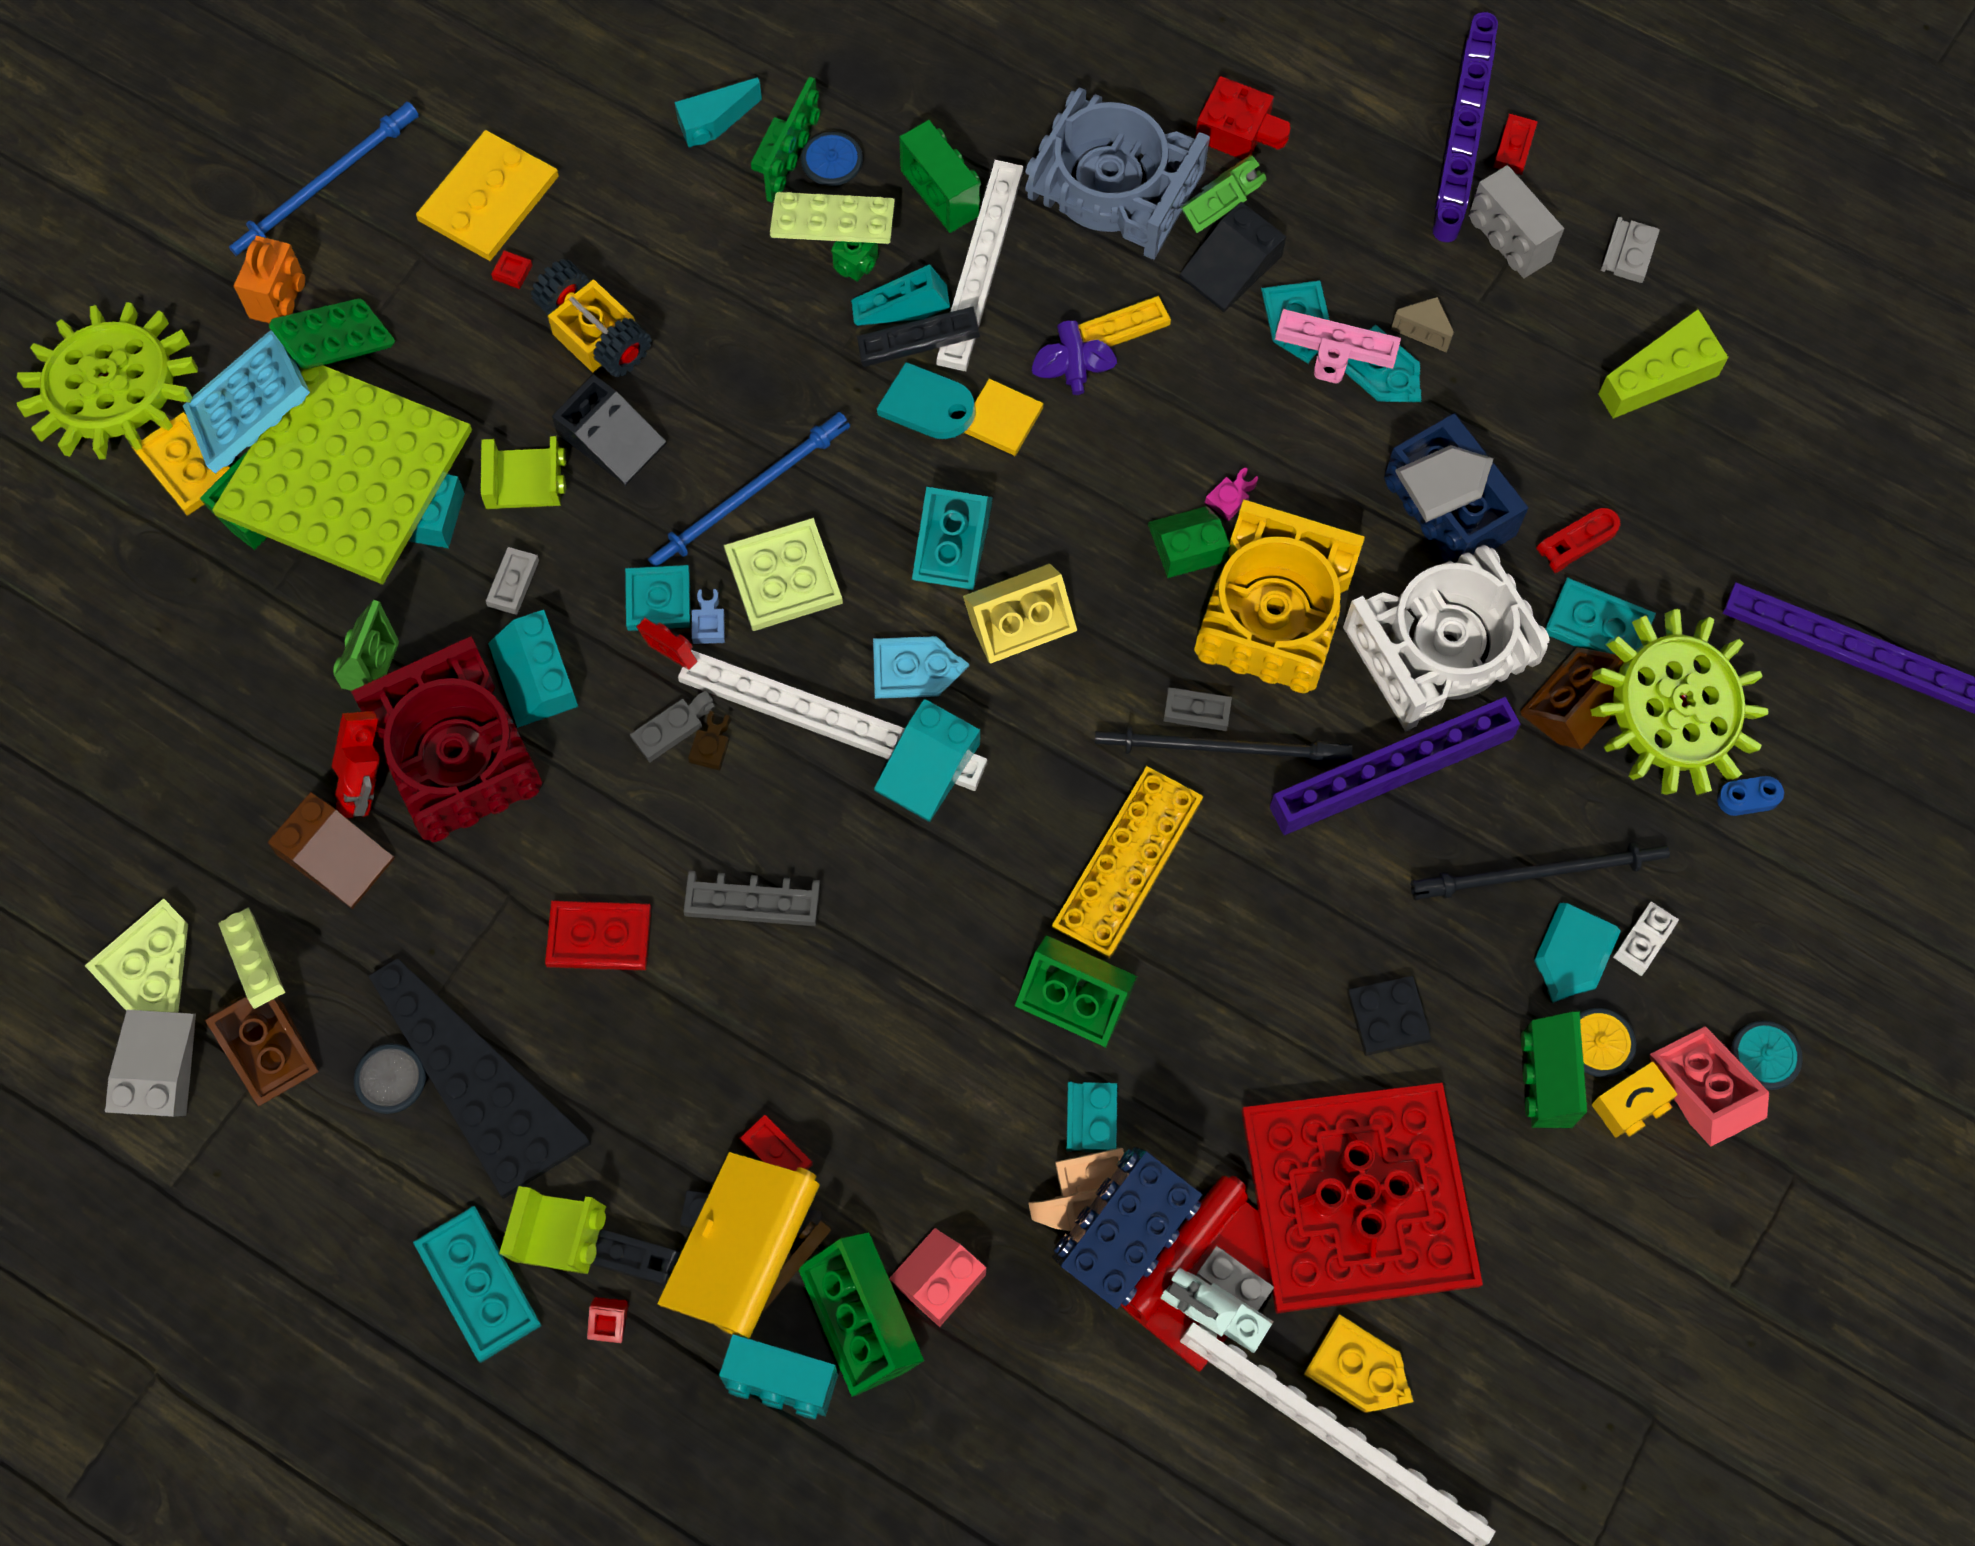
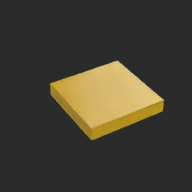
(1003, 417)

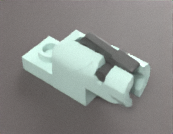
(1217, 1309)

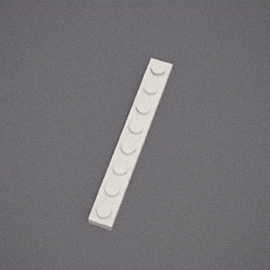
(983, 254)

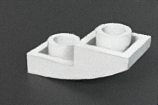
(1646, 938)

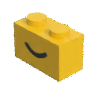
(1634, 1100)

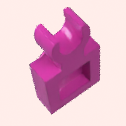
(1229, 495)

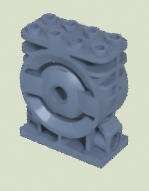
(1116, 201)

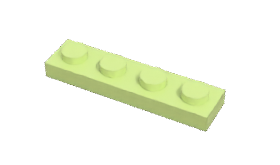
(251, 958)

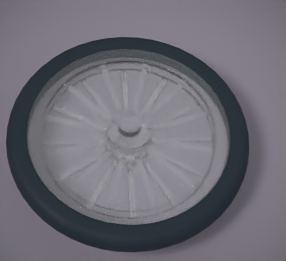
(389, 1078)

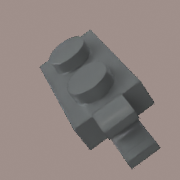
(671, 726)

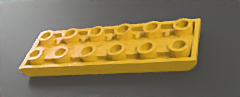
(1127, 862)

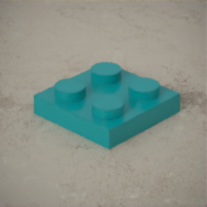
(659, 596)

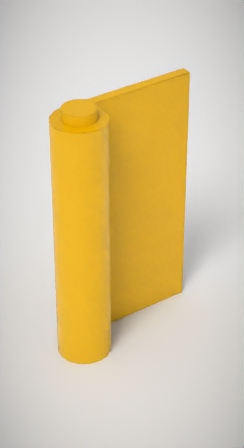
(739, 1243)

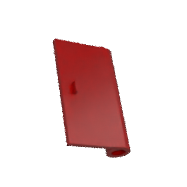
(1220, 1221)

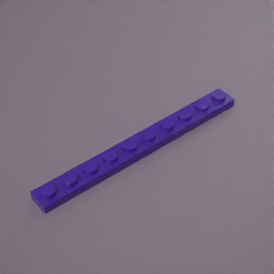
(1851, 646)

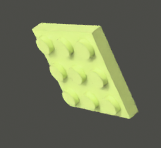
(783, 574)

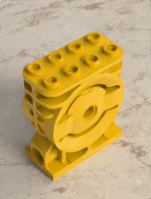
(1283, 559)

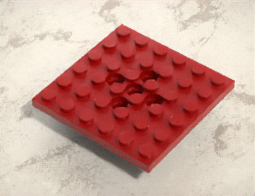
(1319, 1248)

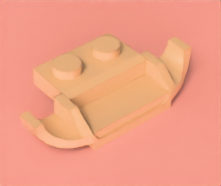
(1078, 1184)

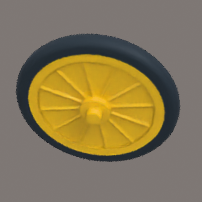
(1606, 1042)

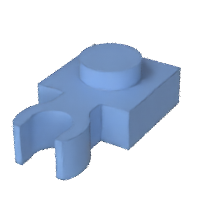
(709, 622)

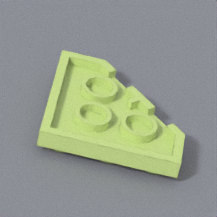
(146, 962)

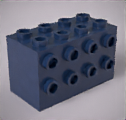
(1127, 1227)

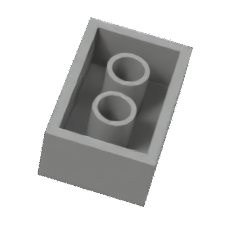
(1515, 221)

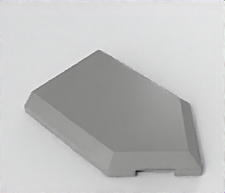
(1445, 480)

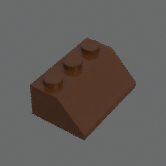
(1566, 699)

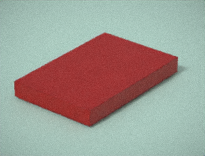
(598, 935)

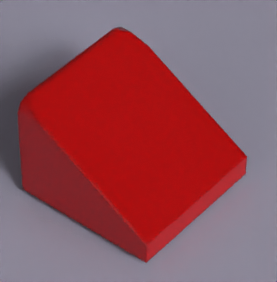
(607, 1319)

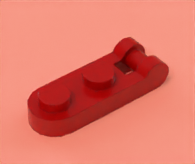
(1580, 538)

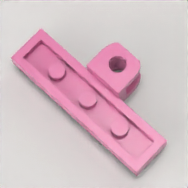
(1336, 343)

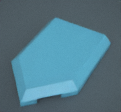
(914, 667)

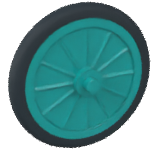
(1768, 1053)

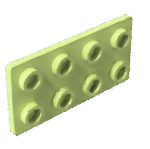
(832, 217)

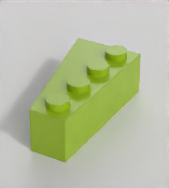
(1665, 367)

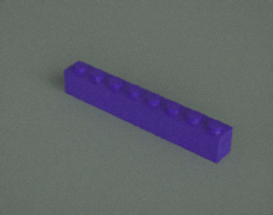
(1394, 766)

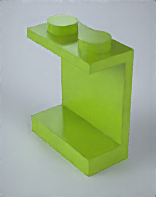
(522, 476)
(553, 1231)

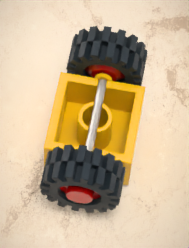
(589, 320)

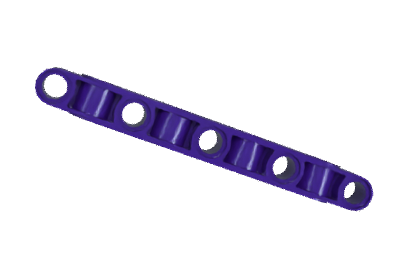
(1465, 127)

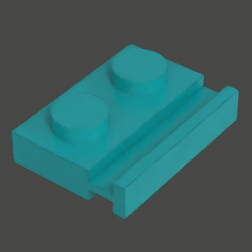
(1091, 1117)

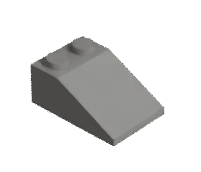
(152, 1064)

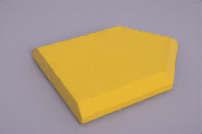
(1360, 1368)

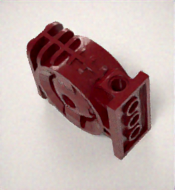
(430, 703)

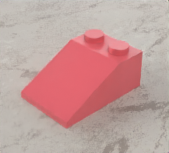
(1712, 1086)

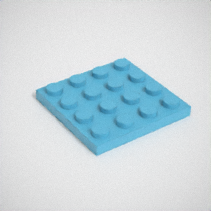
(245, 401)

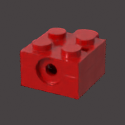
(1240, 118)

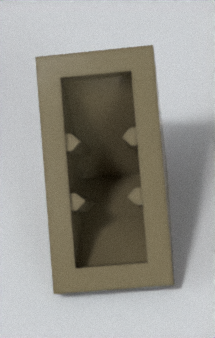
(1425, 323)

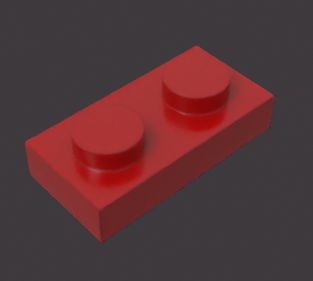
(1515, 143)
(666, 643)
(773, 1146)

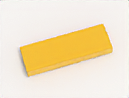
(1126, 323)

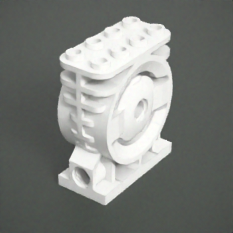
(1432, 669)

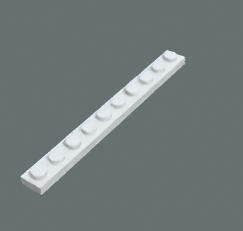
(806, 710)
(1345, 1440)

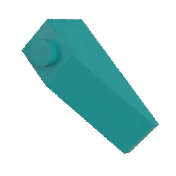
(712, 113)
(904, 299)

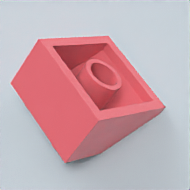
(938, 1276)

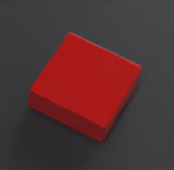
(511, 269)

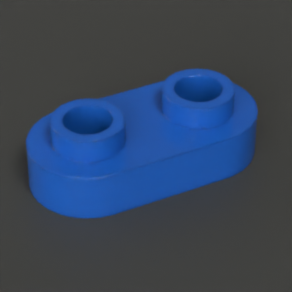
(1752, 796)

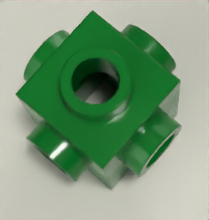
(854, 258)

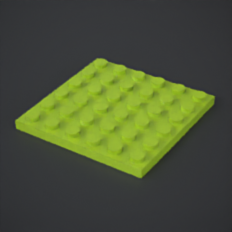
(345, 473)

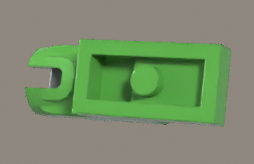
(1223, 194)

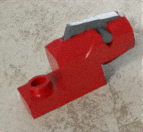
(356, 763)

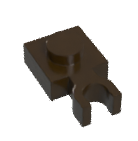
(710, 746)

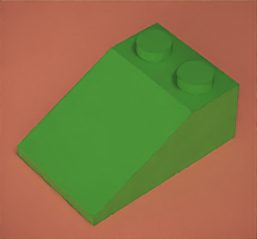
(368, 649)

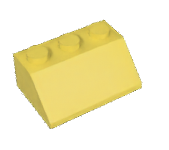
(1020, 613)

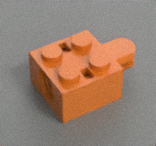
(269, 279)

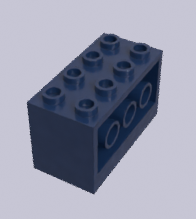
(1485, 521)

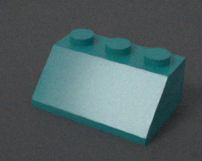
(532, 669)

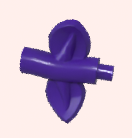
(1073, 357)

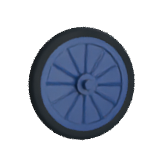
(831, 158)

